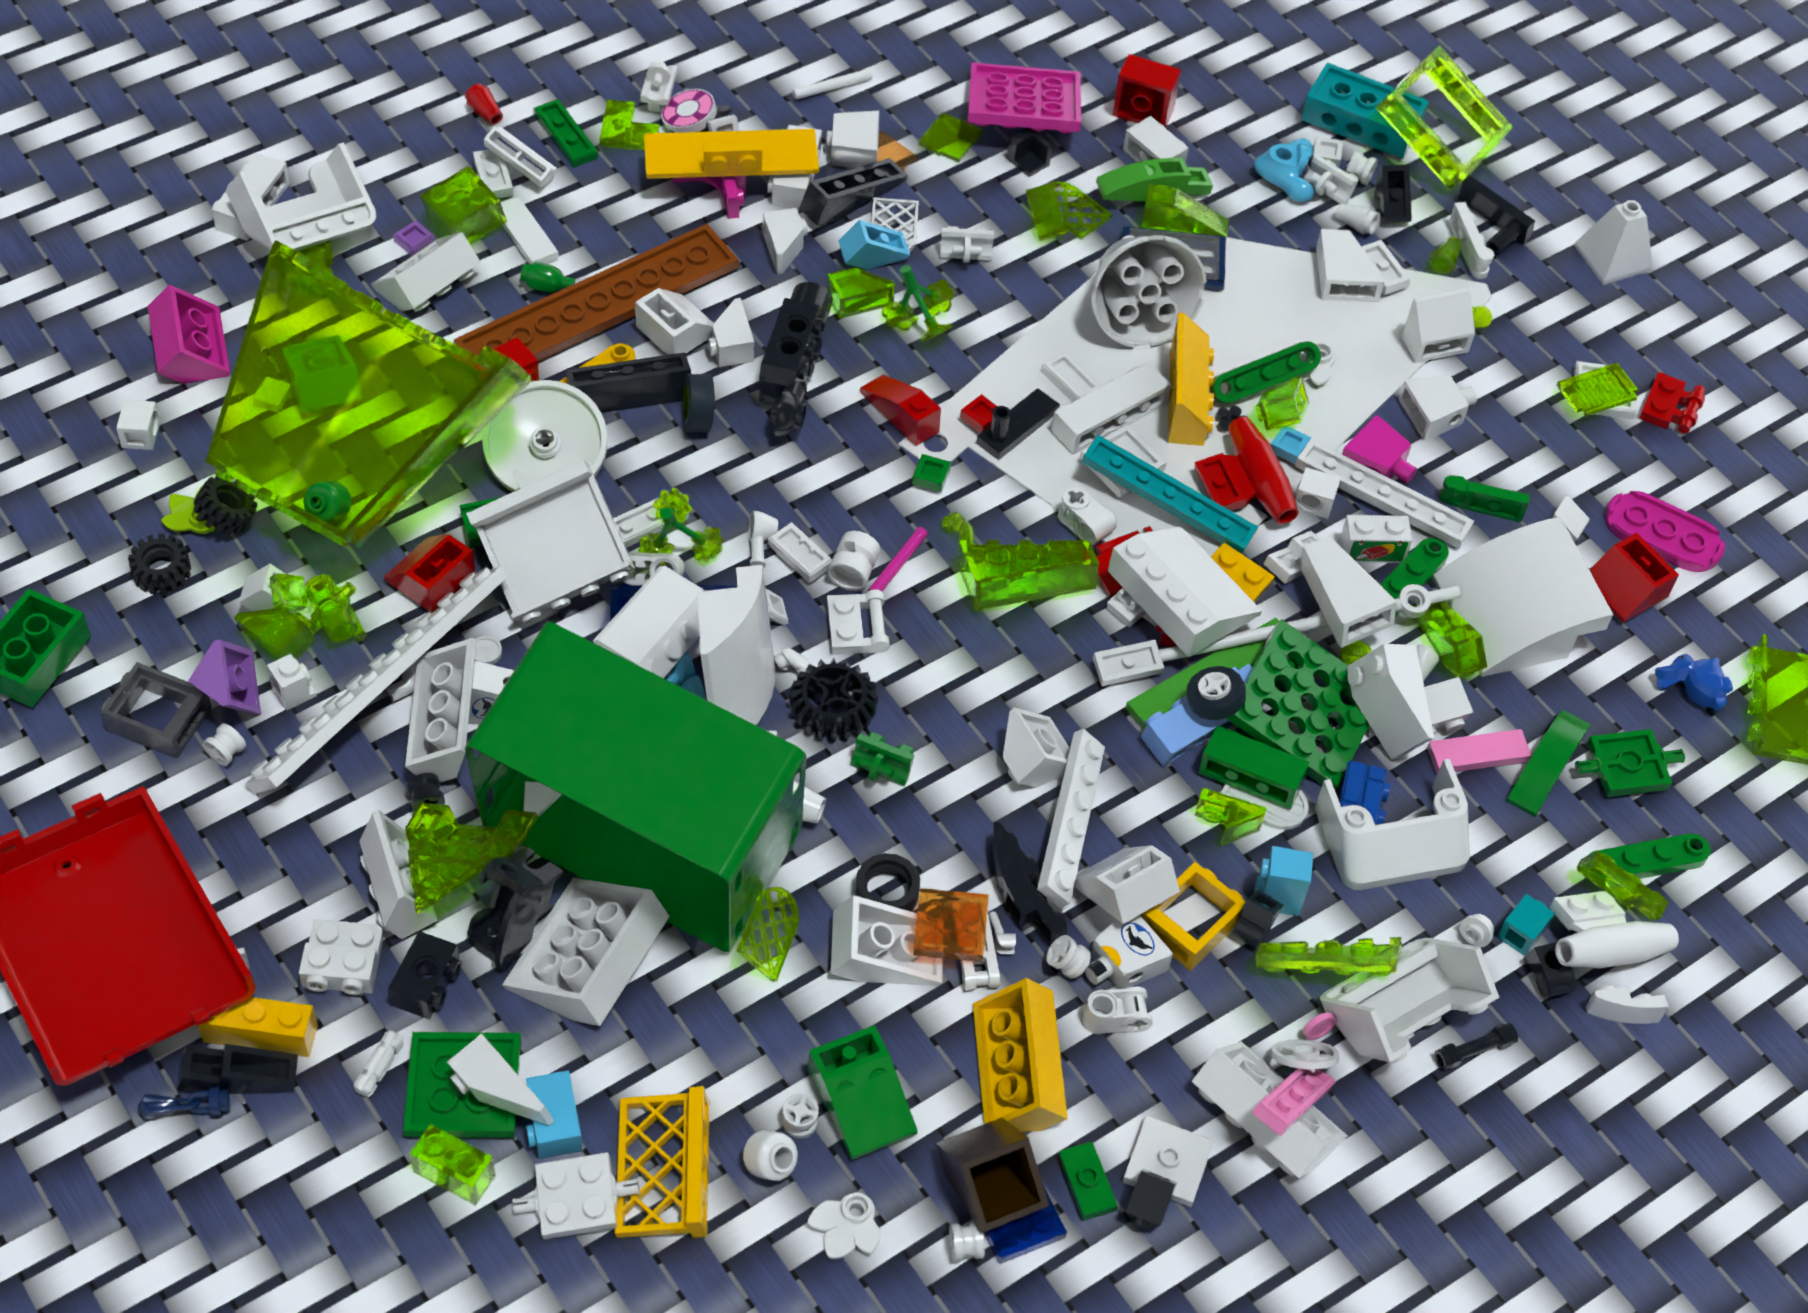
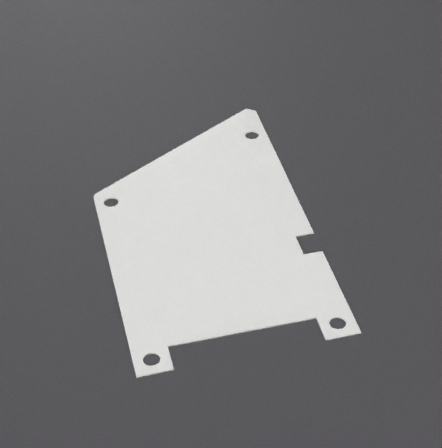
(1265, 304)

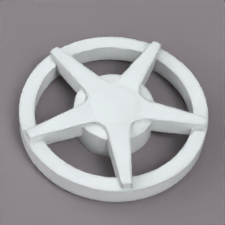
(1305, 1054)

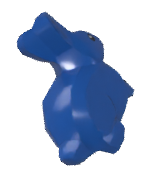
(1702, 679)

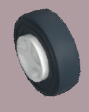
(1216, 693)

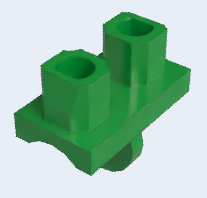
(882, 759)

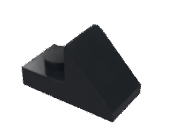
(1394, 194)

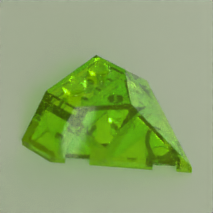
(453, 854)

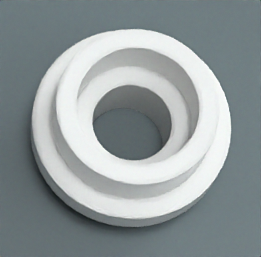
(1477, 930)

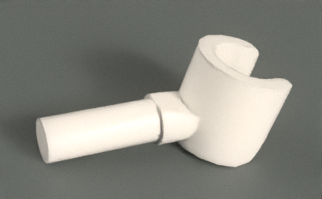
(1003, 942)

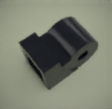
(1257, 919)
(1549, 974)

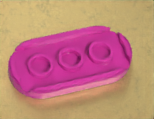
(1667, 529)

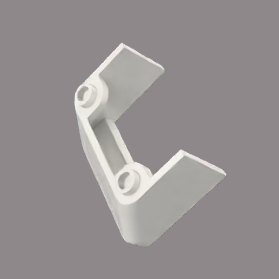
(1402, 849)

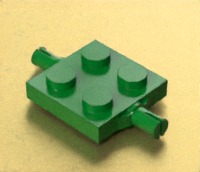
(1629, 762)

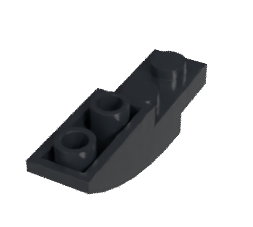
(1016, 882)

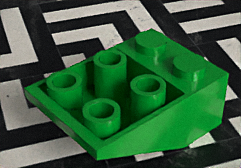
(861, 1092)

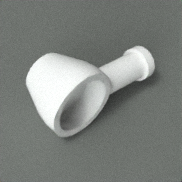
(759, 530)

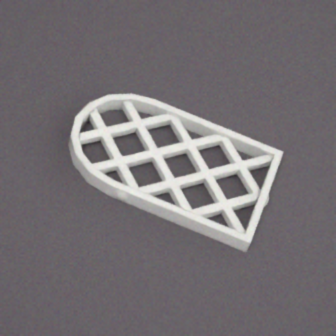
(899, 204)

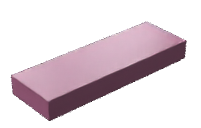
(1480, 750)

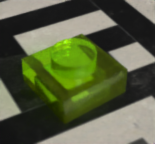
(288, 592)

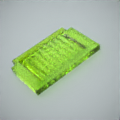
(1598, 389)

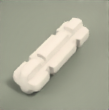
(378, 1063)

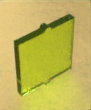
(950, 137)

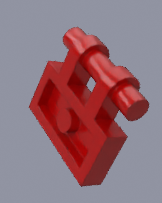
(1663, 399)

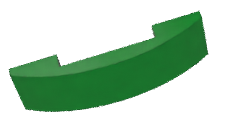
(1548, 762)

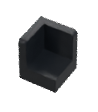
(1029, 152)

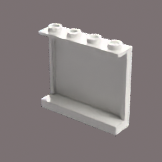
(552, 541)

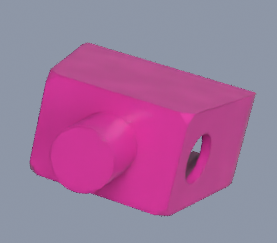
(1381, 450)

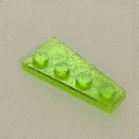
(1331, 955)

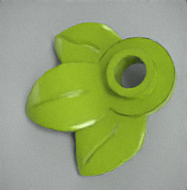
(183, 516)

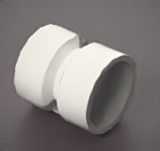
(854, 560)

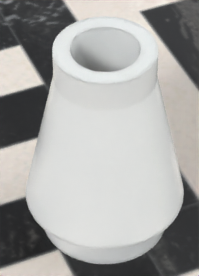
(1358, 217)

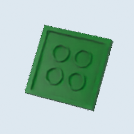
(437, 1100)

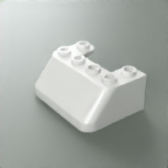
(333, 211)
(1430, 980)

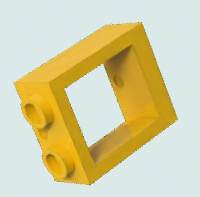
(1183, 945)

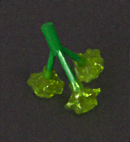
(672, 510)

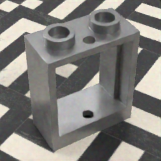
(182, 726)

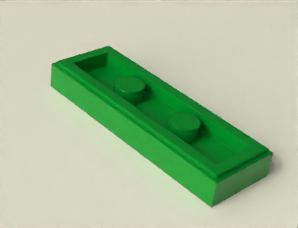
(565, 133)

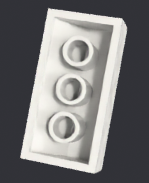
(655, 623)
(441, 710)
(1238, 1082)

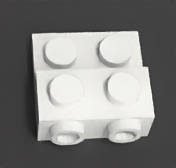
(341, 957)

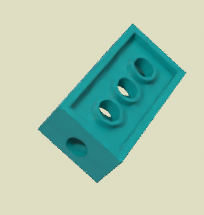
(1347, 104)

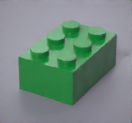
(37, 645)

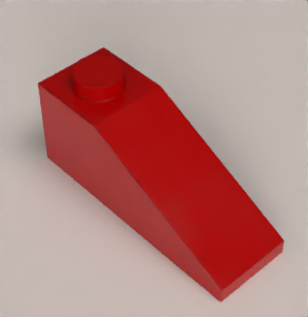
(904, 407)

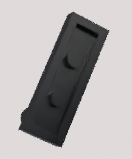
(1510, 219)
(1014, 425)

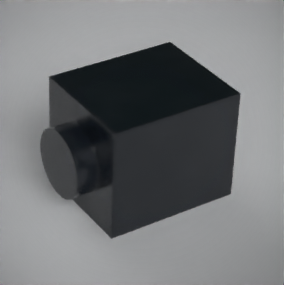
(1150, 1199)

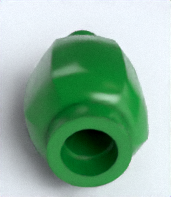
(544, 277)

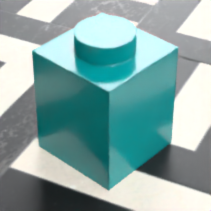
(1526, 925)

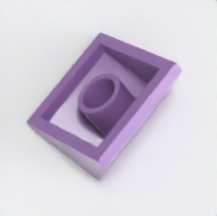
(229, 677)

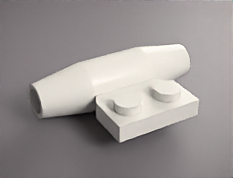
(1604, 935)

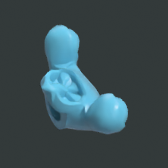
(1284, 165)

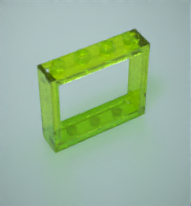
(1465, 98)

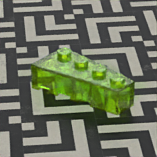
(1025, 571)

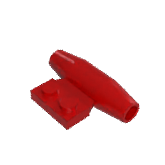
(1247, 474)

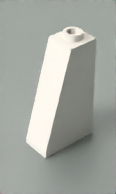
(1345, 592)

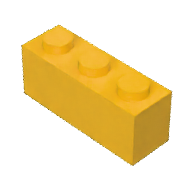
(265, 1026)

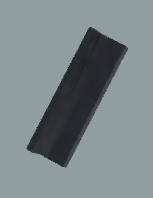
(632, 381)

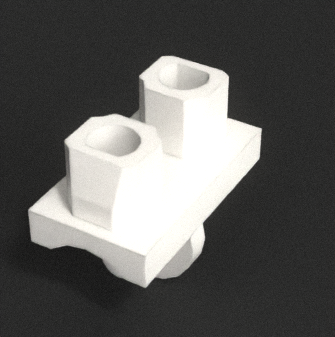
(658, 85)
(1330, 180)
(966, 243)

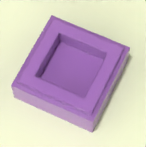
(413, 238)

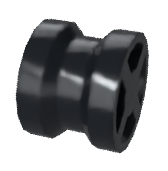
(425, 789)

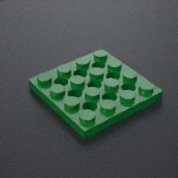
(1287, 706)

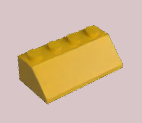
(1190, 384)
(1020, 1057)

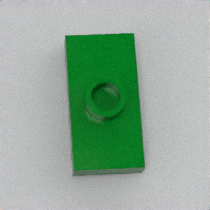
(1087, 1181)

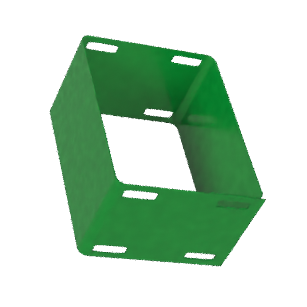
(649, 782)

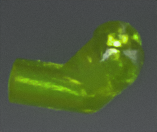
(957, 522)

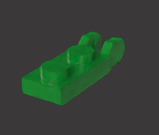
(1484, 498)

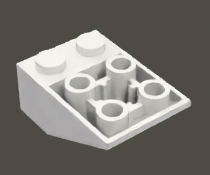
(1129, 881)

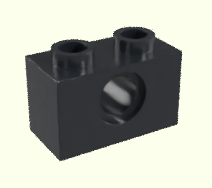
(425, 956)

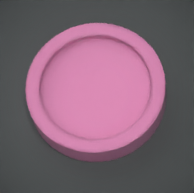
(1319, 1026)

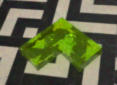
(620, 130)

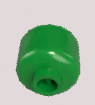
(327, 500)

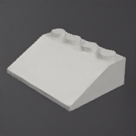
(1181, 588)
(588, 949)

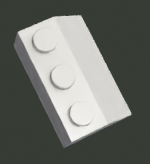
(428, 273)
(388, 865)

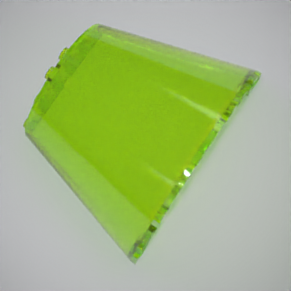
(347, 399)

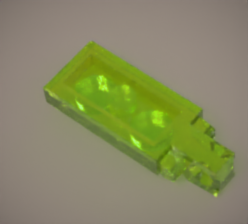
(1622, 885)

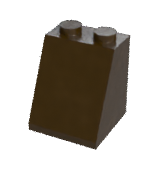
(993, 1173)

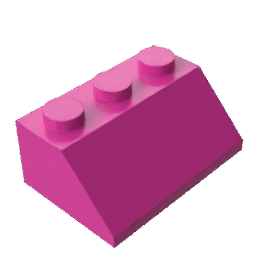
(187, 337)

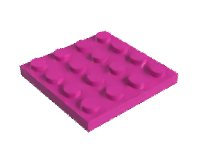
(1025, 97)

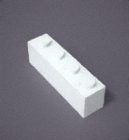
(1110, 407)

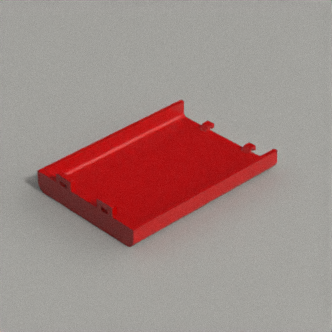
(113, 943)

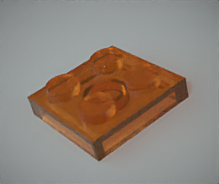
(951, 925)

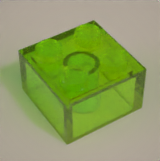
(464, 206)

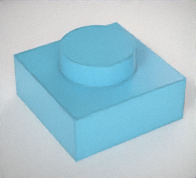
(1289, 444)

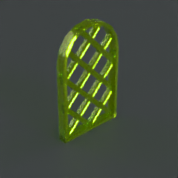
(1106, 215)
(773, 973)

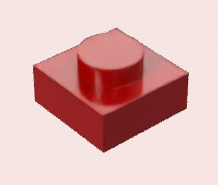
(978, 413)

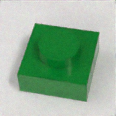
(931, 473)

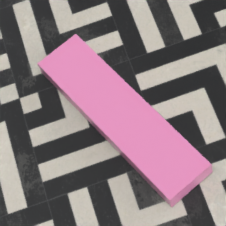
(1293, 1098)

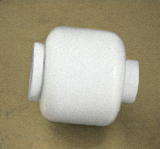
(770, 1155)

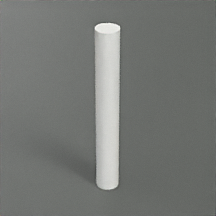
(831, 84)

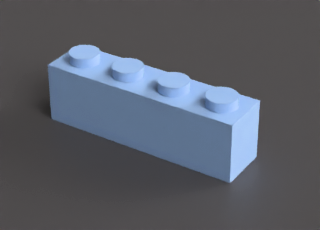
(1180, 729)

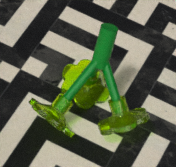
(936, 299)

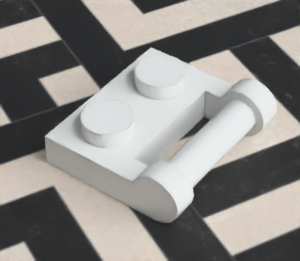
(846, 623)

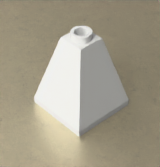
(1617, 244)

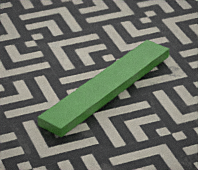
(1172, 689)

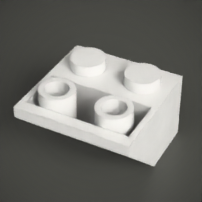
(672, 321)
(1439, 325)

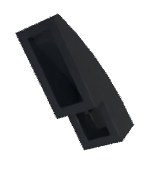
(236, 1069)

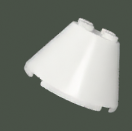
(1144, 288)

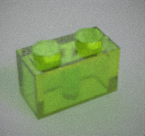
(452, 1164)

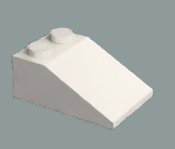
(1392, 697)
(877, 945)

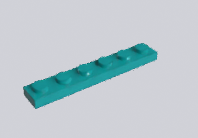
(1169, 494)

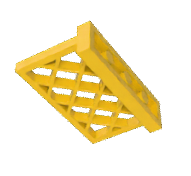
(694, 1171)

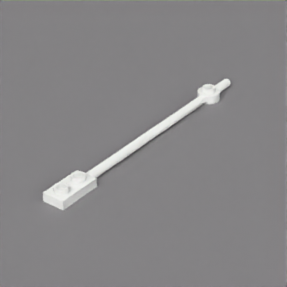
(1147, 660)

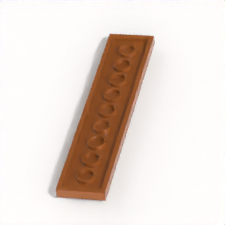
(607, 296)

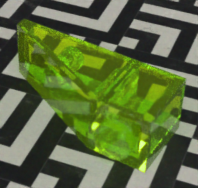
(1176, 211)
(1453, 639)

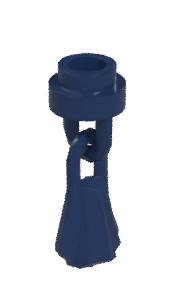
(156, 1105)

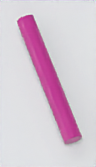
(899, 559)

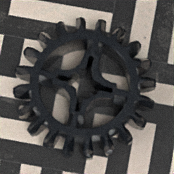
(836, 710)

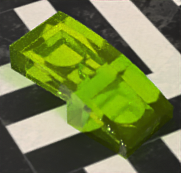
(1046, 211)

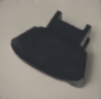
(523, 896)

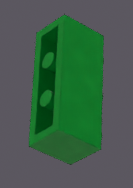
(1253, 767)

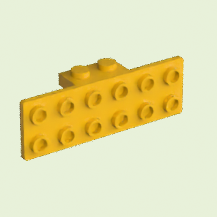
(731, 153)

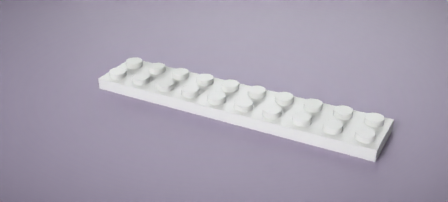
(383, 672)

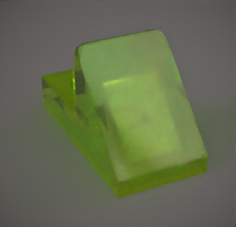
(1236, 814)

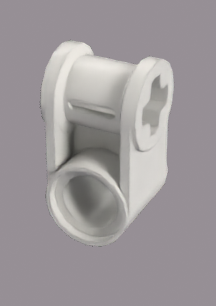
(1088, 518)
(1123, 1009)

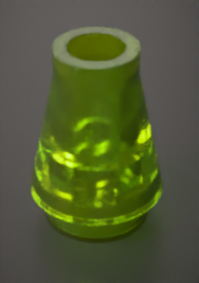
(1445, 257)

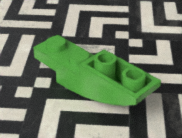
(1133, 179)

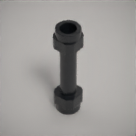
(1451, 1055)

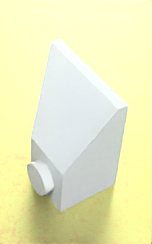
(1034, 749)

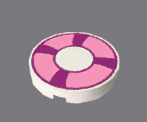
(689, 111)

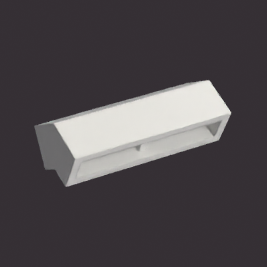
(517, 159)

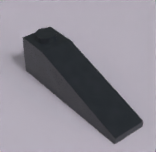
(843, 192)

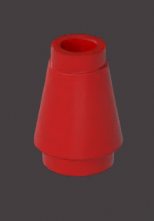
(483, 103)

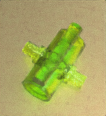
(333, 609)

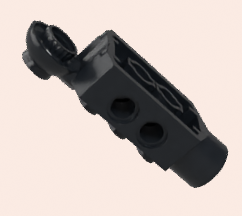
(791, 354)

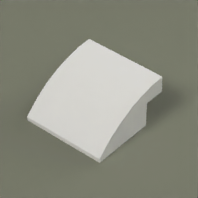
(1526, 595)
(738, 645)

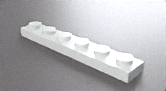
(1387, 494)
(1071, 818)

